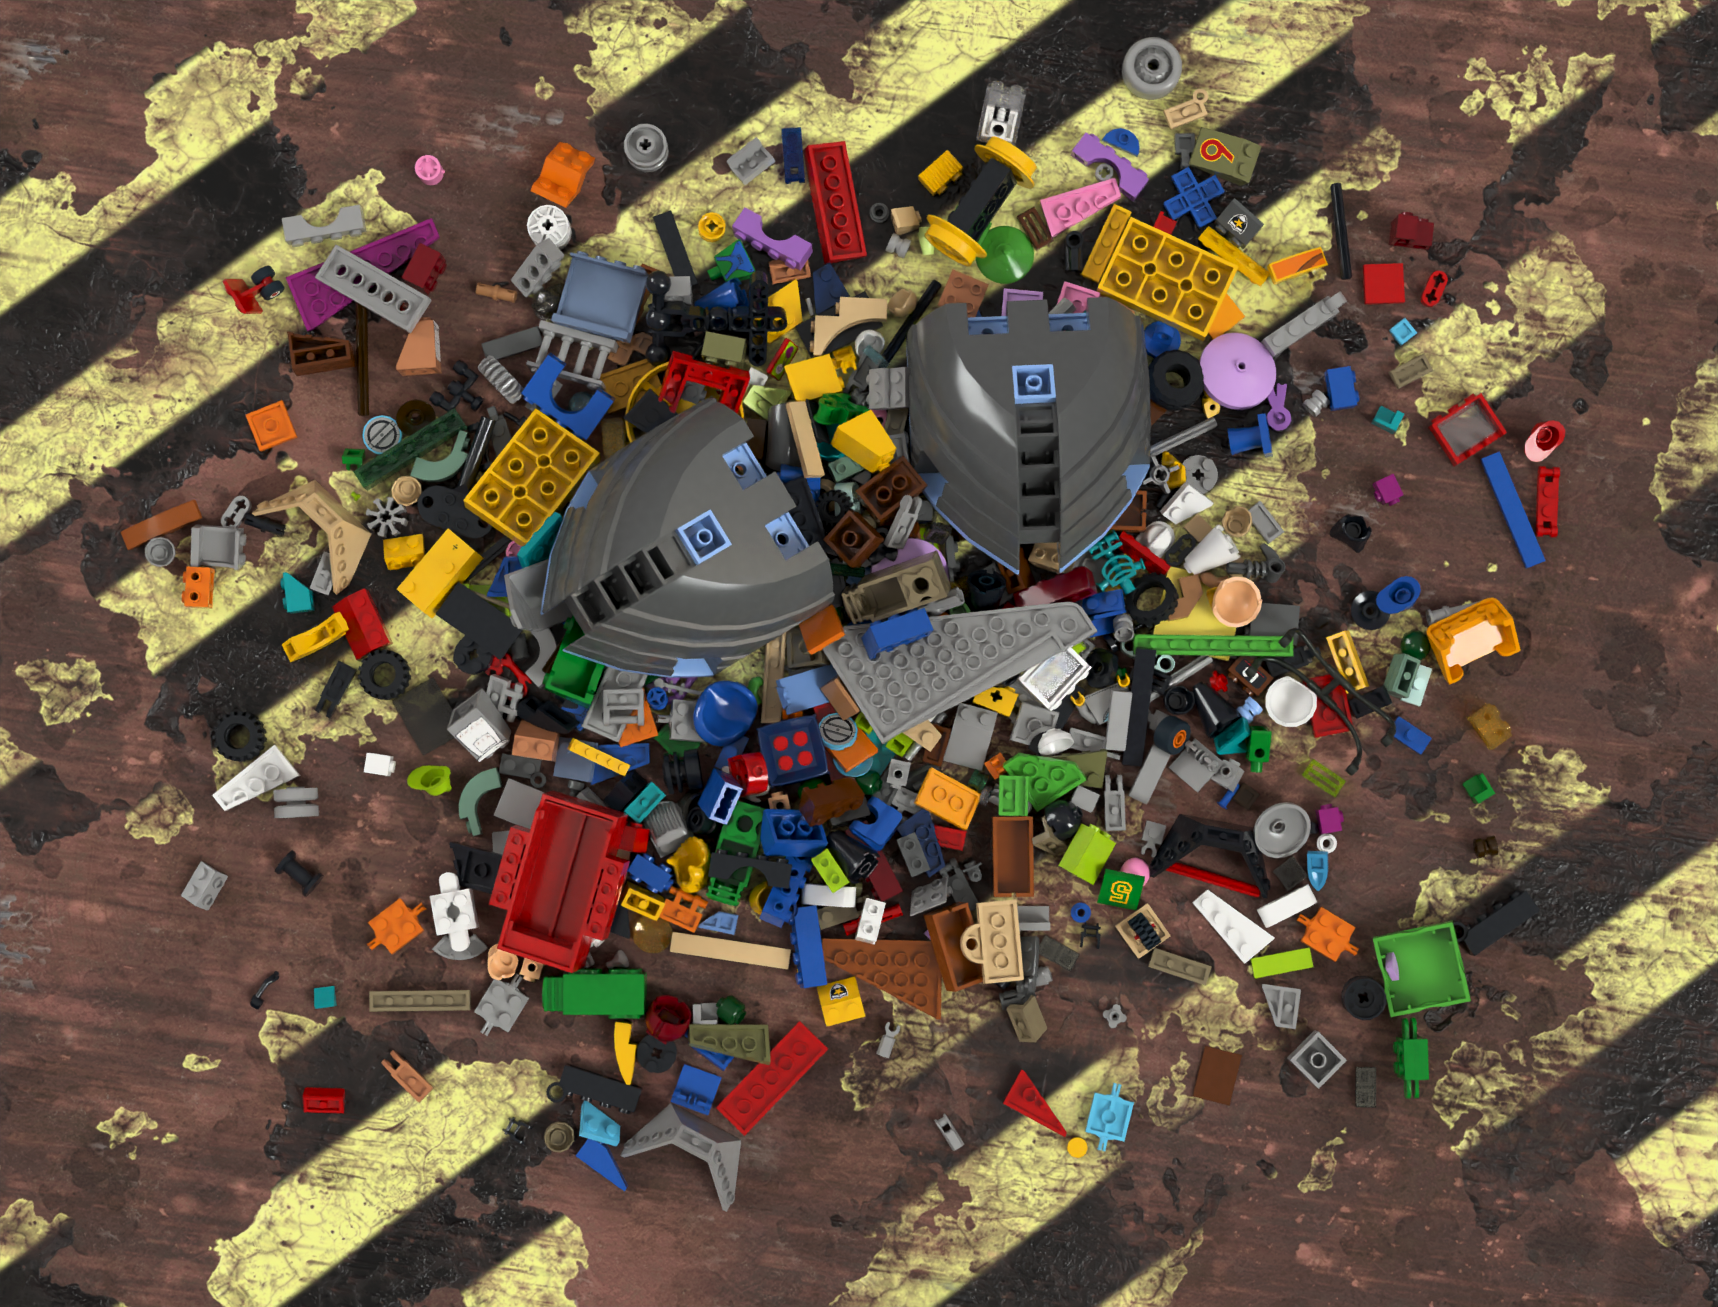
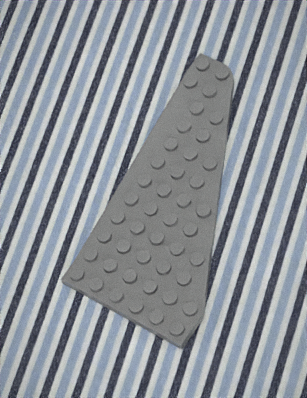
(953, 663)

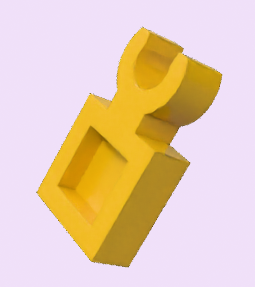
(845, 358)

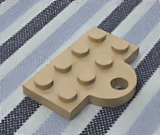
(996, 942)

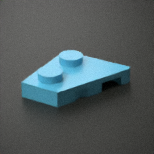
(598, 1126)

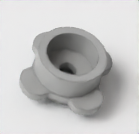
(1109, 1015)

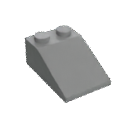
(970, 736)

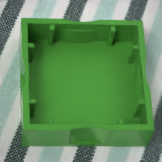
(1428, 968)

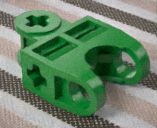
(837, 409)

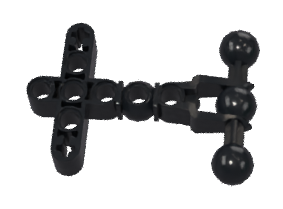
(659, 318)

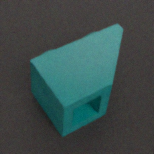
(298, 596)

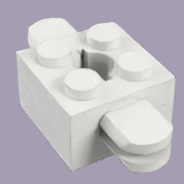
(454, 911)

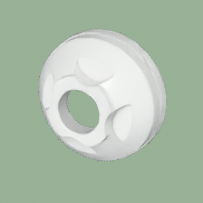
(1054, 742)

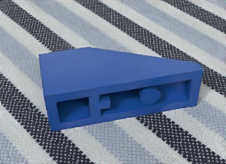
(600, 1158)

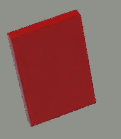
(1325, 720)

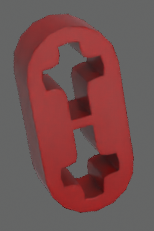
(1429, 287)

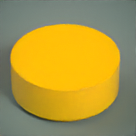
(1077, 1147)

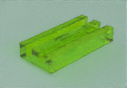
(1337, 787)

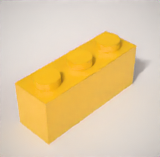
(1347, 659)

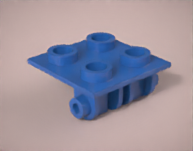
(696, 1089)

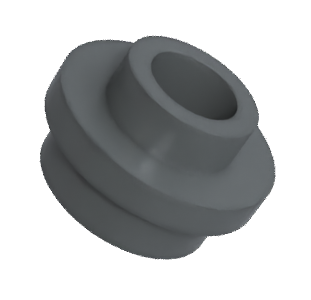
(879, 206)

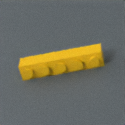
(598, 757)

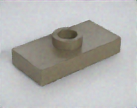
(1410, 371)

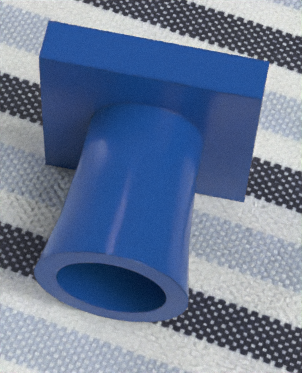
(1251, 437)

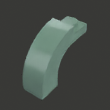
(444, 469)
(472, 793)

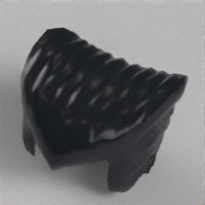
(1351, 531)

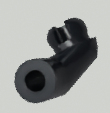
(1164, 498)

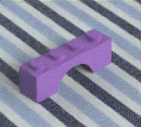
(1091, 151)
(792, 251)

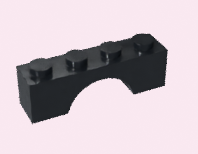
(724, 865)

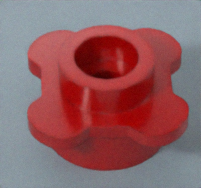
(1219, 681)

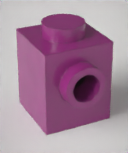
(1387, 490)
(1329, 819)

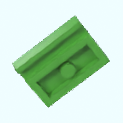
(1013, 795)

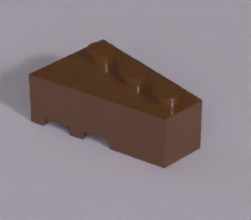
(319, 354)

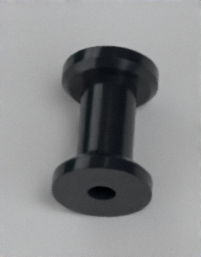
(299, 873)

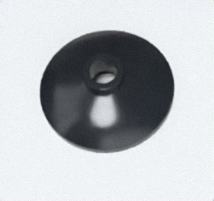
(1359, 615)

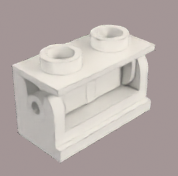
(870, 921)

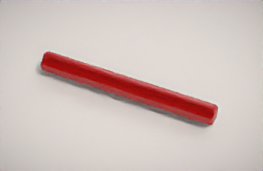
(1214, 879)

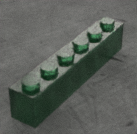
(407, 450)

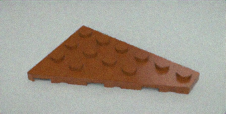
(895, 966)

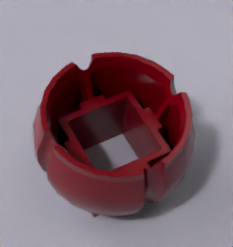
(667, 1018)

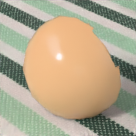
(1236, 601)

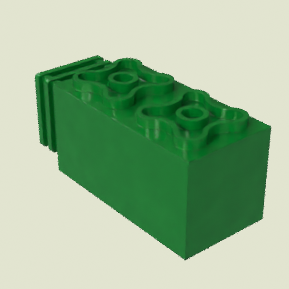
(742, 836)
(594, 992)

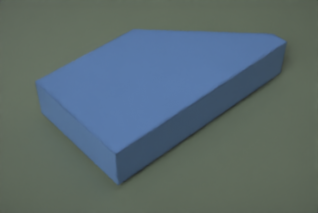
(721, 922)

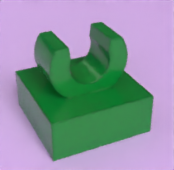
(353, 456)

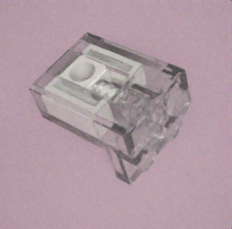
(1003, 97)

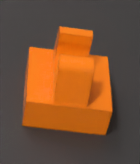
(995, 766)

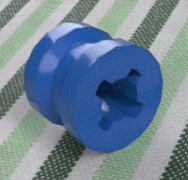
(656, 694)

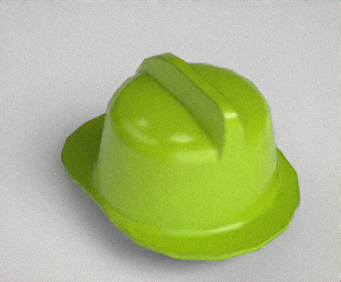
(432, 779)

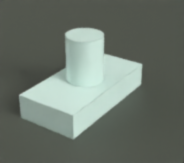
(1419, 686)

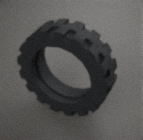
(1161, 612)

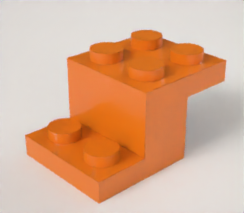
(563, 174)

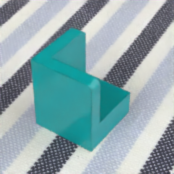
(1387, 419)

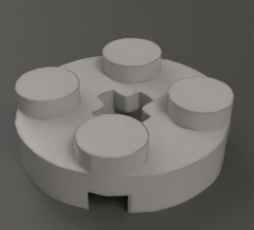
(1206, 467)

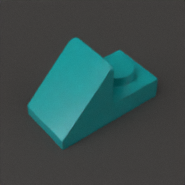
(1233, 738)

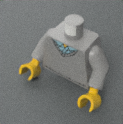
(1096, 705)

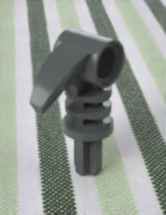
(1261, 569)

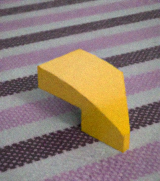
(1177, 477)

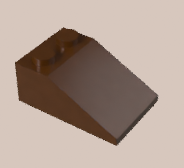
(885, 491)

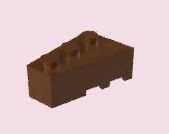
(830, 801)

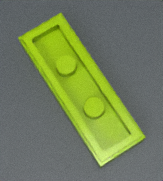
(1281, 962)

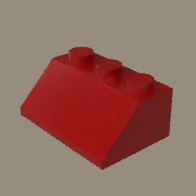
(364, 622)

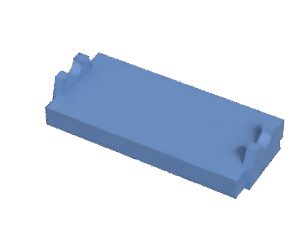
(803, 689)

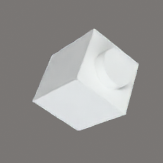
(379, 764)

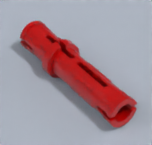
(888, 914)

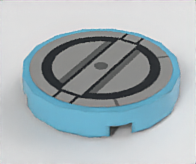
(381, 434)
(838, 733)

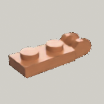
(408, 1077)

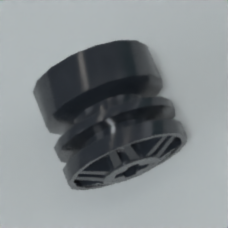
(682, 771)
(1368, 1008)

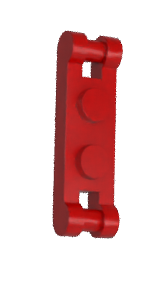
(1547, 501)

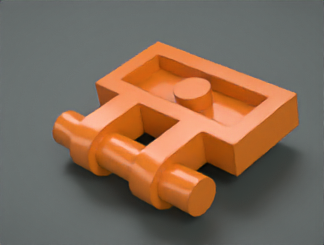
(681, 915)

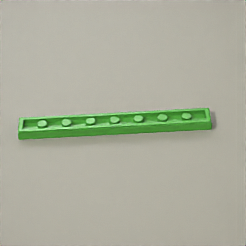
(1213, 645)

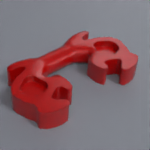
(498, 665)

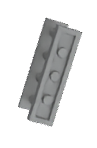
(586, 342)

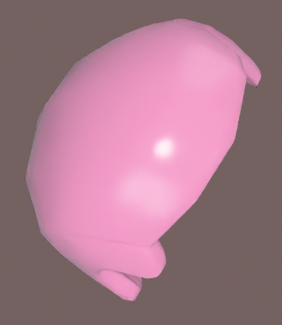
(1137, 867)

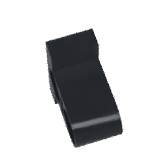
(625, 791)

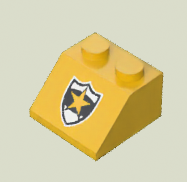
(840, 1001)

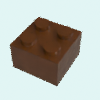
(853, 539)

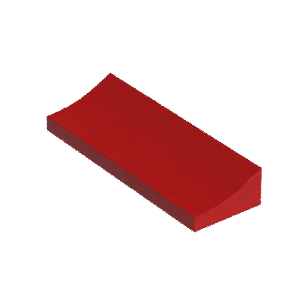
(834, 202)

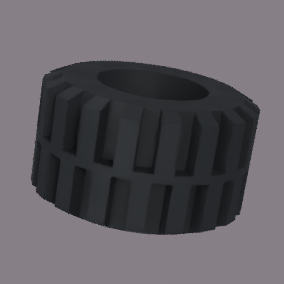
(401, 674)
(223, 731)

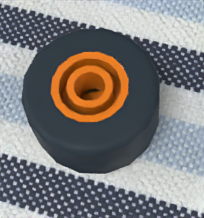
(1172, 735)

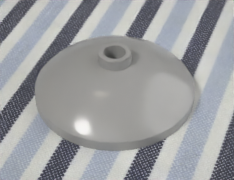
(1285, 837)

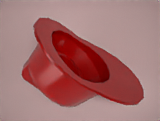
(1543, 440)

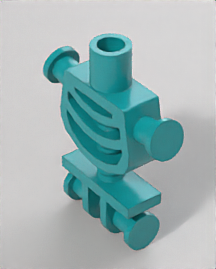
(1124, 580)

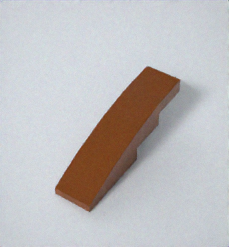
(161, 524)

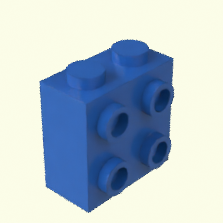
(645, 869)

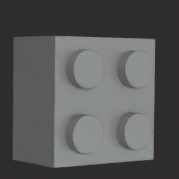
(1316, 1059)

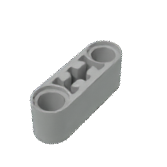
(1149, 774)

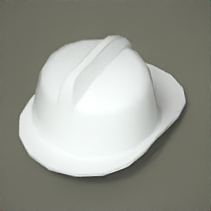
(1157, 537)

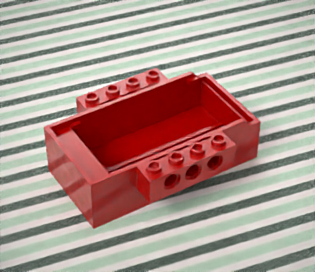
(560, 881)

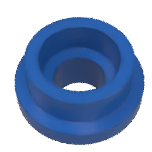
(1085, 917)

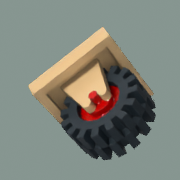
(1142, 930)

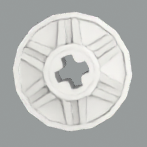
(560, 231)

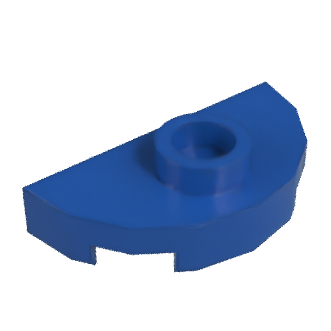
(1123, 140)

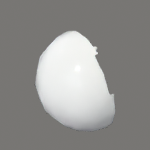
(1290, 702)

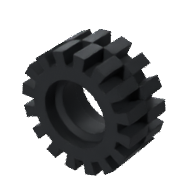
(824, 501)

